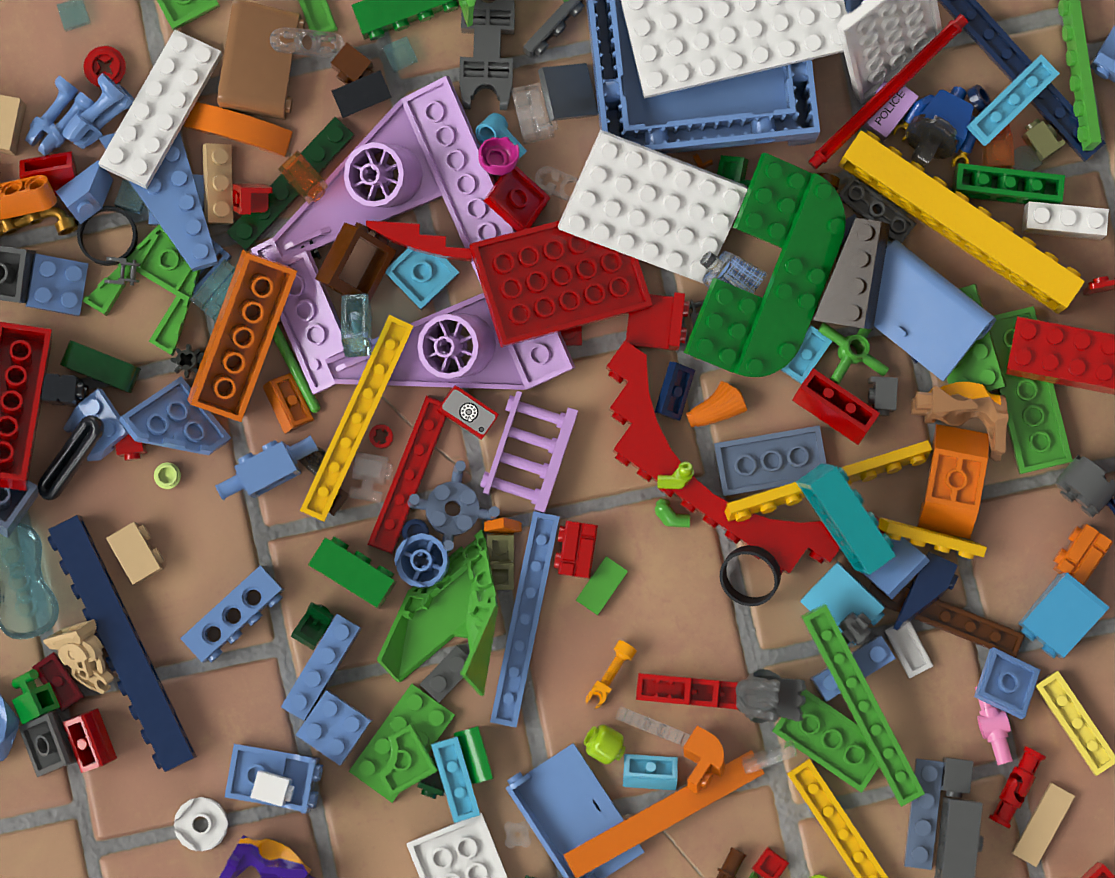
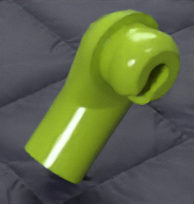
(678, 479)

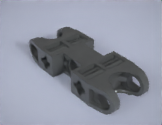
(486, 66)

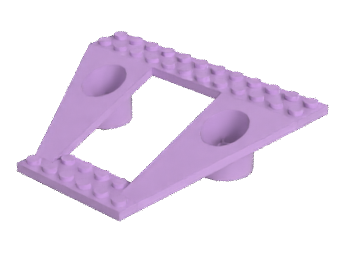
(434, 160)

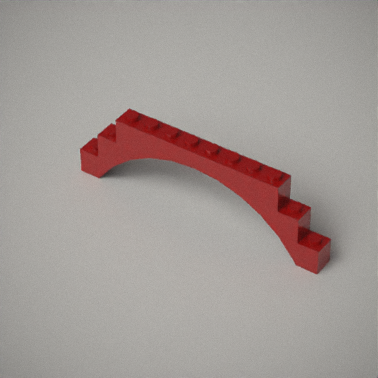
(649, 451)

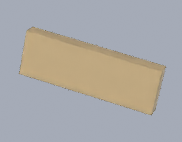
(1043, 824)

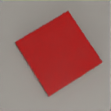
(517, 199)

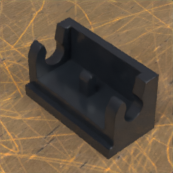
(361, 94)

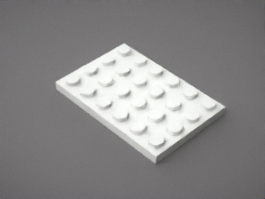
(885, 38)
(651, 206)

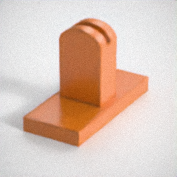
(700, 164)

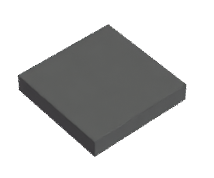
(568, 92)

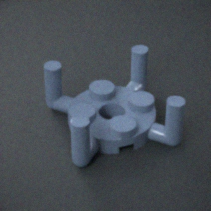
(452, 492)

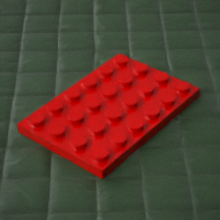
(554, 282)

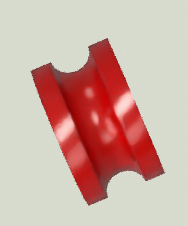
(389, 439)

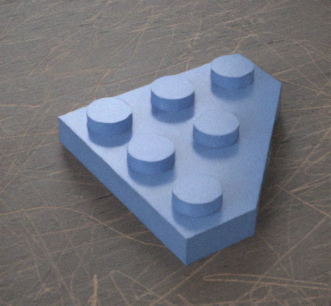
(173, 423)

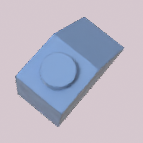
(86, 192)

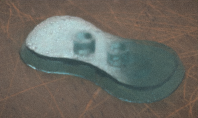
(25, 599)

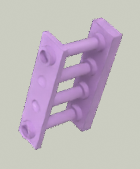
(556, 447)

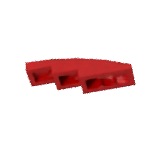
(409, 236)
(686, 691)

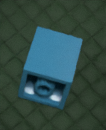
(1062, 615)

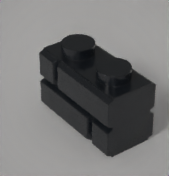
(64, 390)

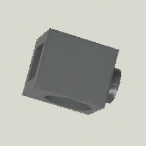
(956, 776)

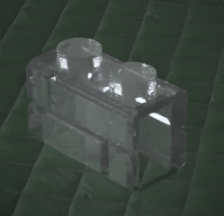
(532, 113)

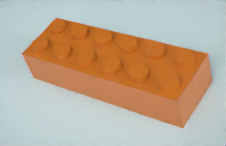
(241, 336)

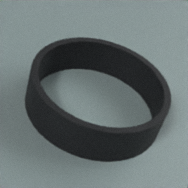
(130, 250)
(735, 595)

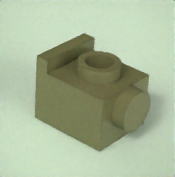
(1042, 139)

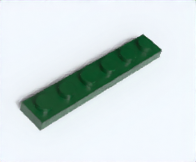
(319, 155)

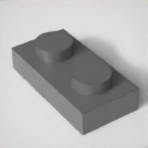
(445, 675)

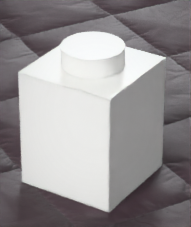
(272, 788)

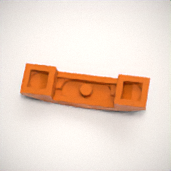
(239, 128)

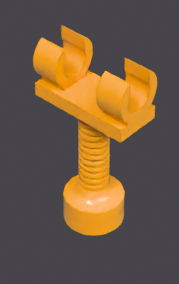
(623, 652)

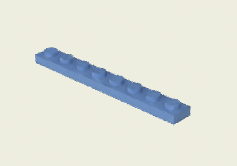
(524, 619)

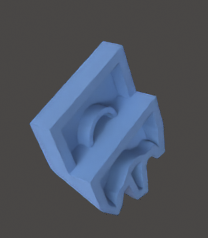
(100, 406)

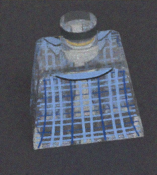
(732, 271)

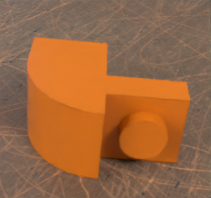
(708, 754)

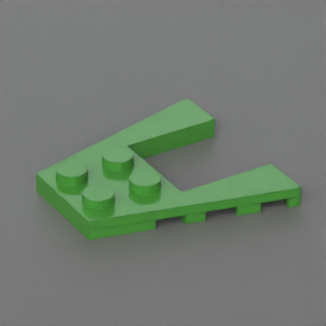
(165, 267)

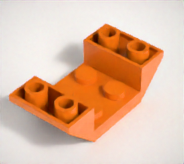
(954, 481)

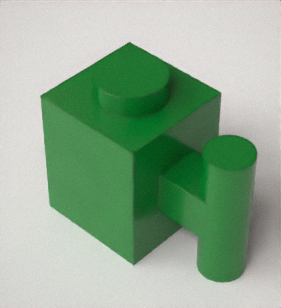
(34, 700)

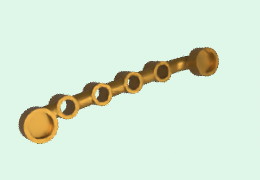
(64, 225)

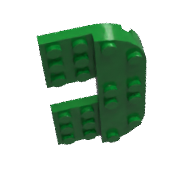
(808, 223)

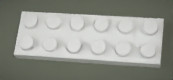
(160, 109)

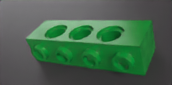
(1007, 184)

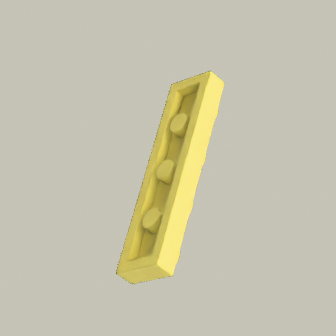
(1076, 723)

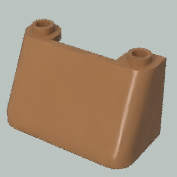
(252, 72)

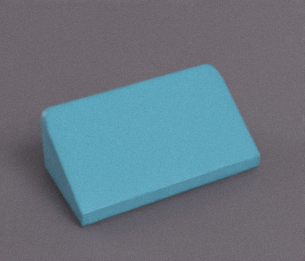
(650, 772)

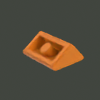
(287, 402)

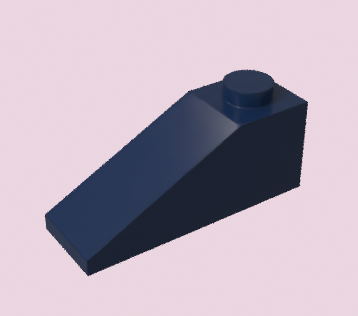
(927, 587)

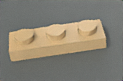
(218, 183)

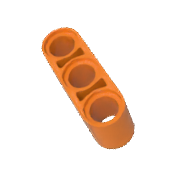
(26, 196)

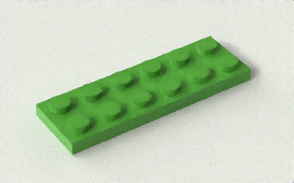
(1032, 406)

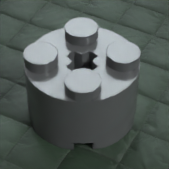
(1086, 484)

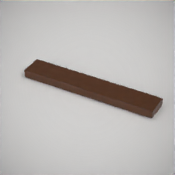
(959, 622)

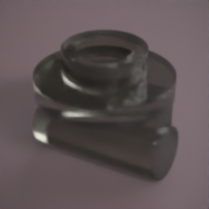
(313, 460)

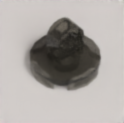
(931, 139)

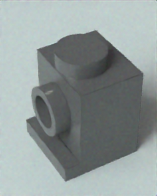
(883, 394)

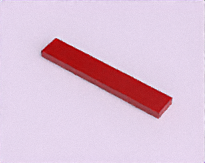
(408, 476)

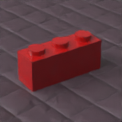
(835, 406)

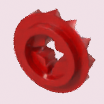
(104, 54)

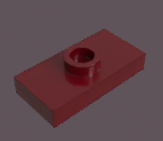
(65, 688)

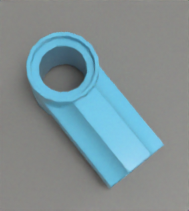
(496, 126)

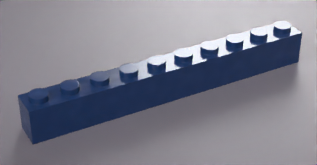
(122, 644)

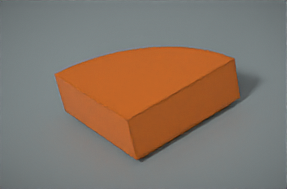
(502, 525)

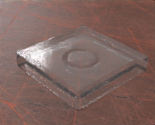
(769, 756)

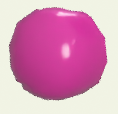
(498, 155)

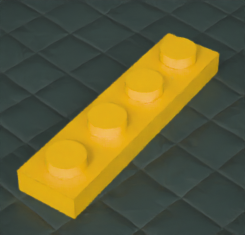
(941, 541)

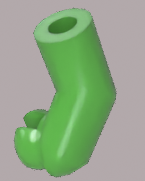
(669, 517)

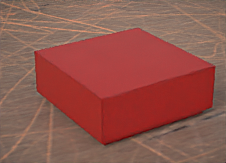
(770, 864)

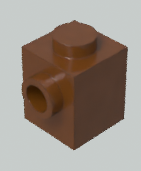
(351, 64)

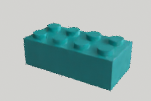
(846, 518)

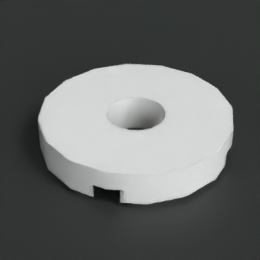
(216, 819)

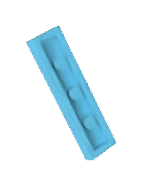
(1012, 100)

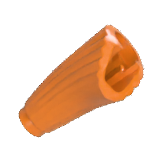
(721, 405)

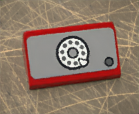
(468, 412)

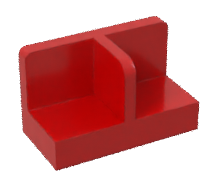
(250, 198)

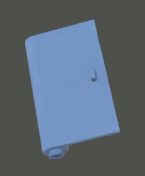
(933, 312)
(561, 809)

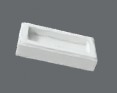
(909, 649)

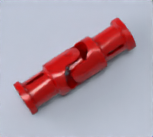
(1014, 792)

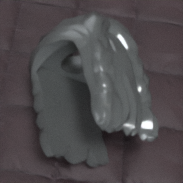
(767, 696)

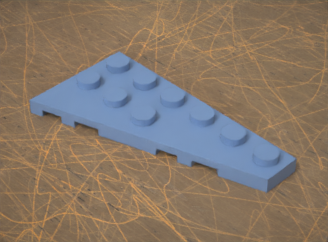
(177, 206)

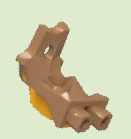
(961, 402)

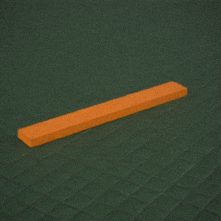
(656, 818)

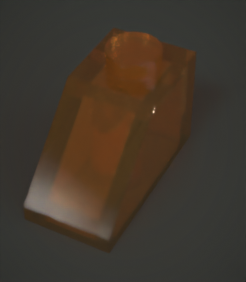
(999, 150)
(303, 178)

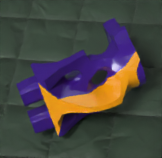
(268, 857)

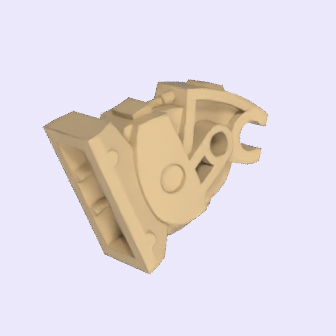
(83, 654)

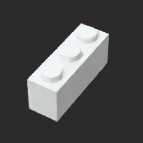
(1065, 220)

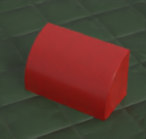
(57, 168)

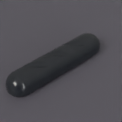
(70, 457)

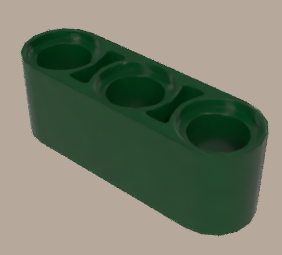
(100, 366)

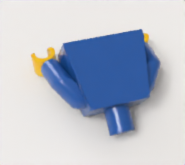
(951, 108)

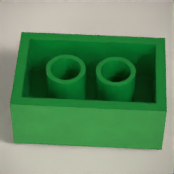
(353, 571)

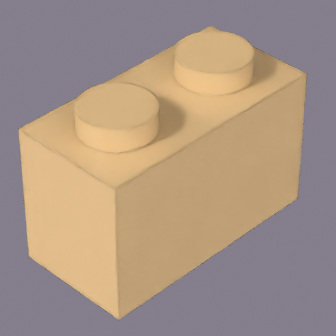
(136, 553)

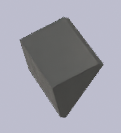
(47, 743)

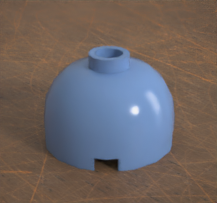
(422, 560)

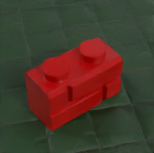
(577, 549)
(89, 740)

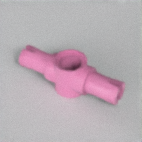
(995, 728)

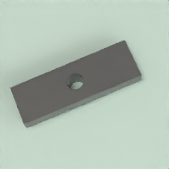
(553, 26)
(863, 199)

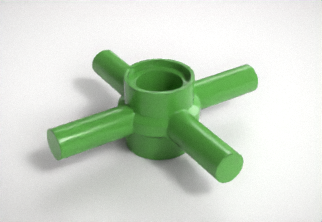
(847, 356)

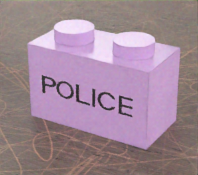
(891, 113)

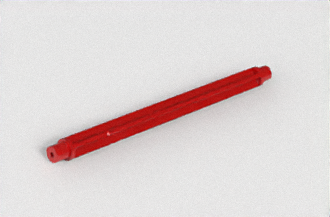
(888, 91)

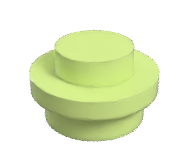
(167, 475)

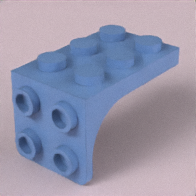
(249, 760)

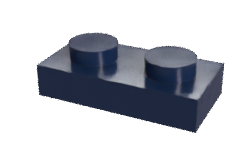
(674, 391)

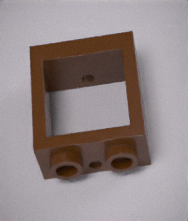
(340, 253)

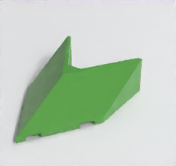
(457, 606)

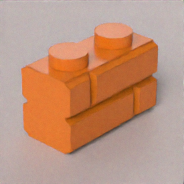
(1083, 553)

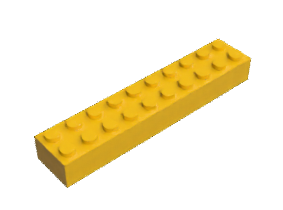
(961, 222)

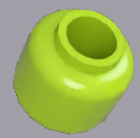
(604, 744)

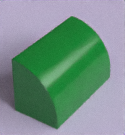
(474, 754)

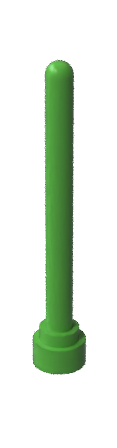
(295, 370)

